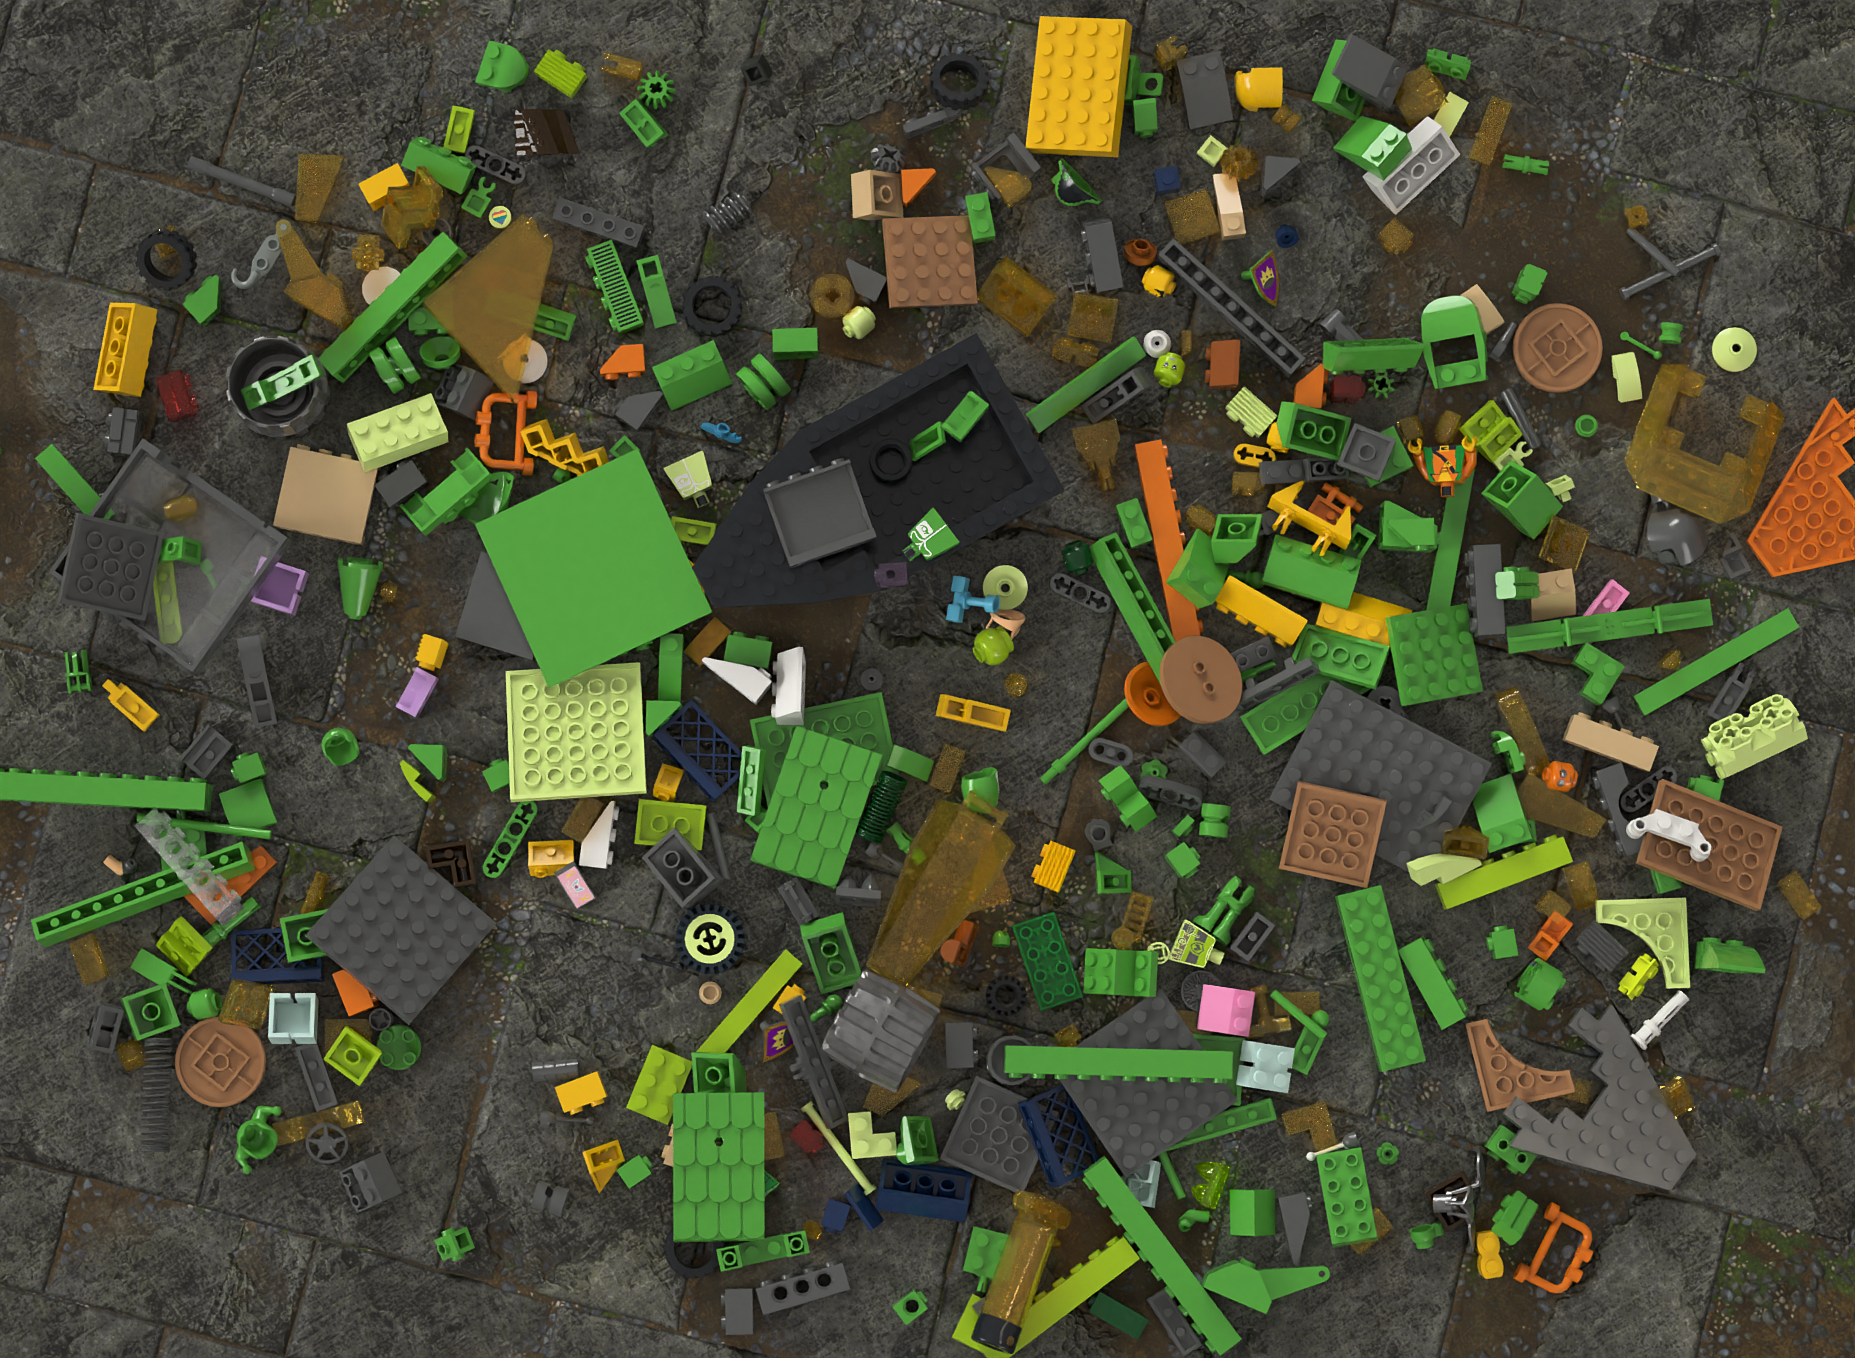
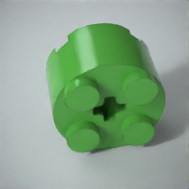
(1540, 984)

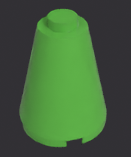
(358, 584)

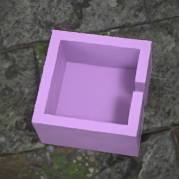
(282, 589)

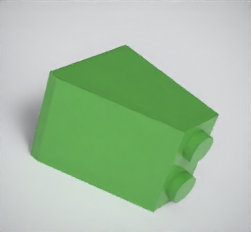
(1522, 499)
(1387, 539)

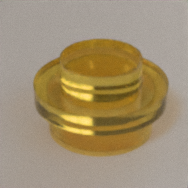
(1122, 938)

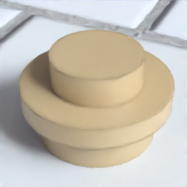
(710, 992)

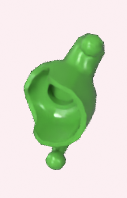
(256, 1137)

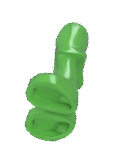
(1225, 898)

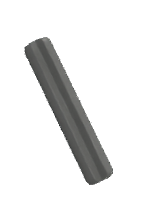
(1520, 418)

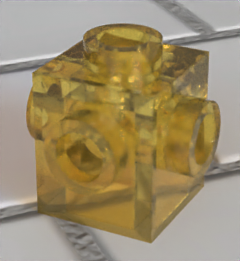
(368, 252)

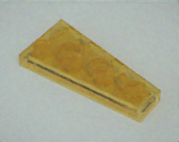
(1557, 808)

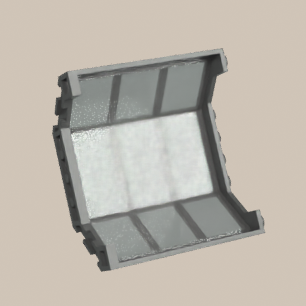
(189, 603)

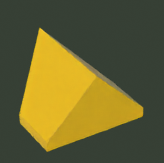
(603, 1162)

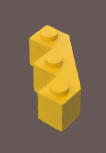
(562, 452)

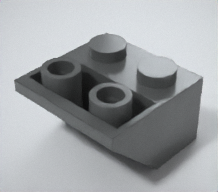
(463, 391)
(370, 1182)

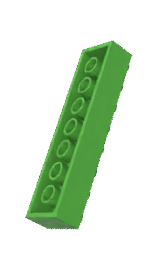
(1380, 978)

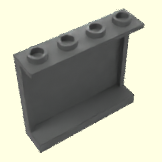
(819, 513)
(489, 615)

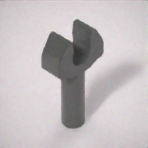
(1502, 343)

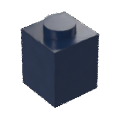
(1166, 180)
(835, 1215)

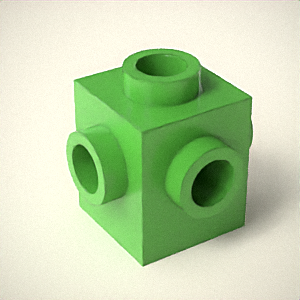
(454, 1243)

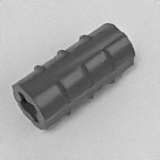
(555, 1070)

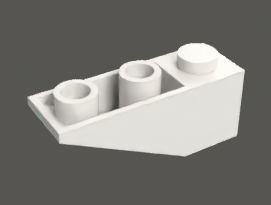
(596, 845)

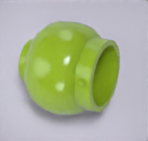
(992, 646)

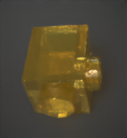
(1395, 237)

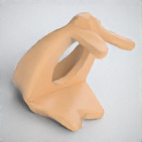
(1013, 624)

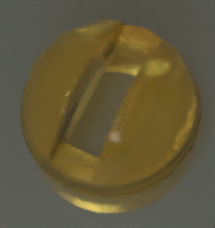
(812, 1229)

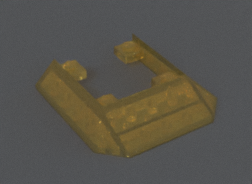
(1687, 480)

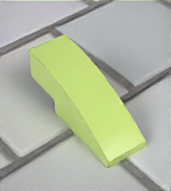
(1440, 867)

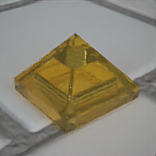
(1671, 660)

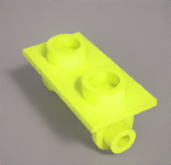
(1635, 984)

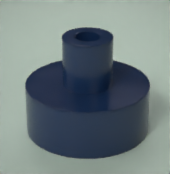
(1286, 236)

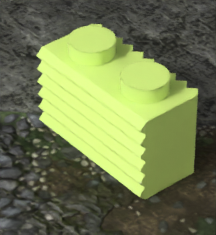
(1250, 412)

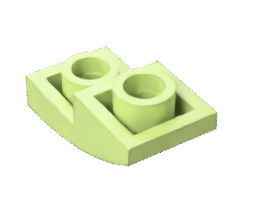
(1627, 376)

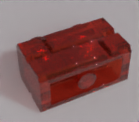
(1346, 389)
(177, 396)
(809, 1138)

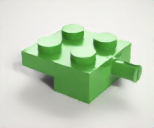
(984, 1254)

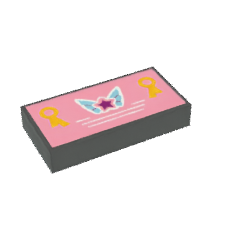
(574, 885)

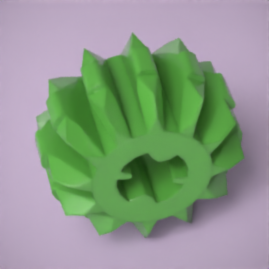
(655, 82)

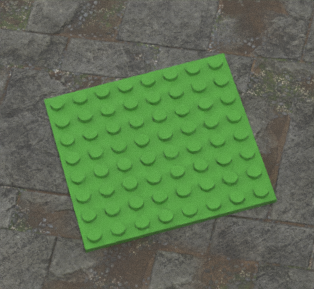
(593, 568)

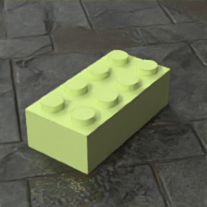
(397, 432)

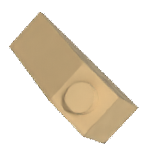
(1229, 207)

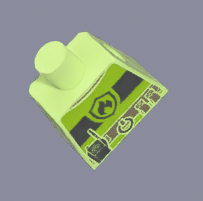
(1194, 947)

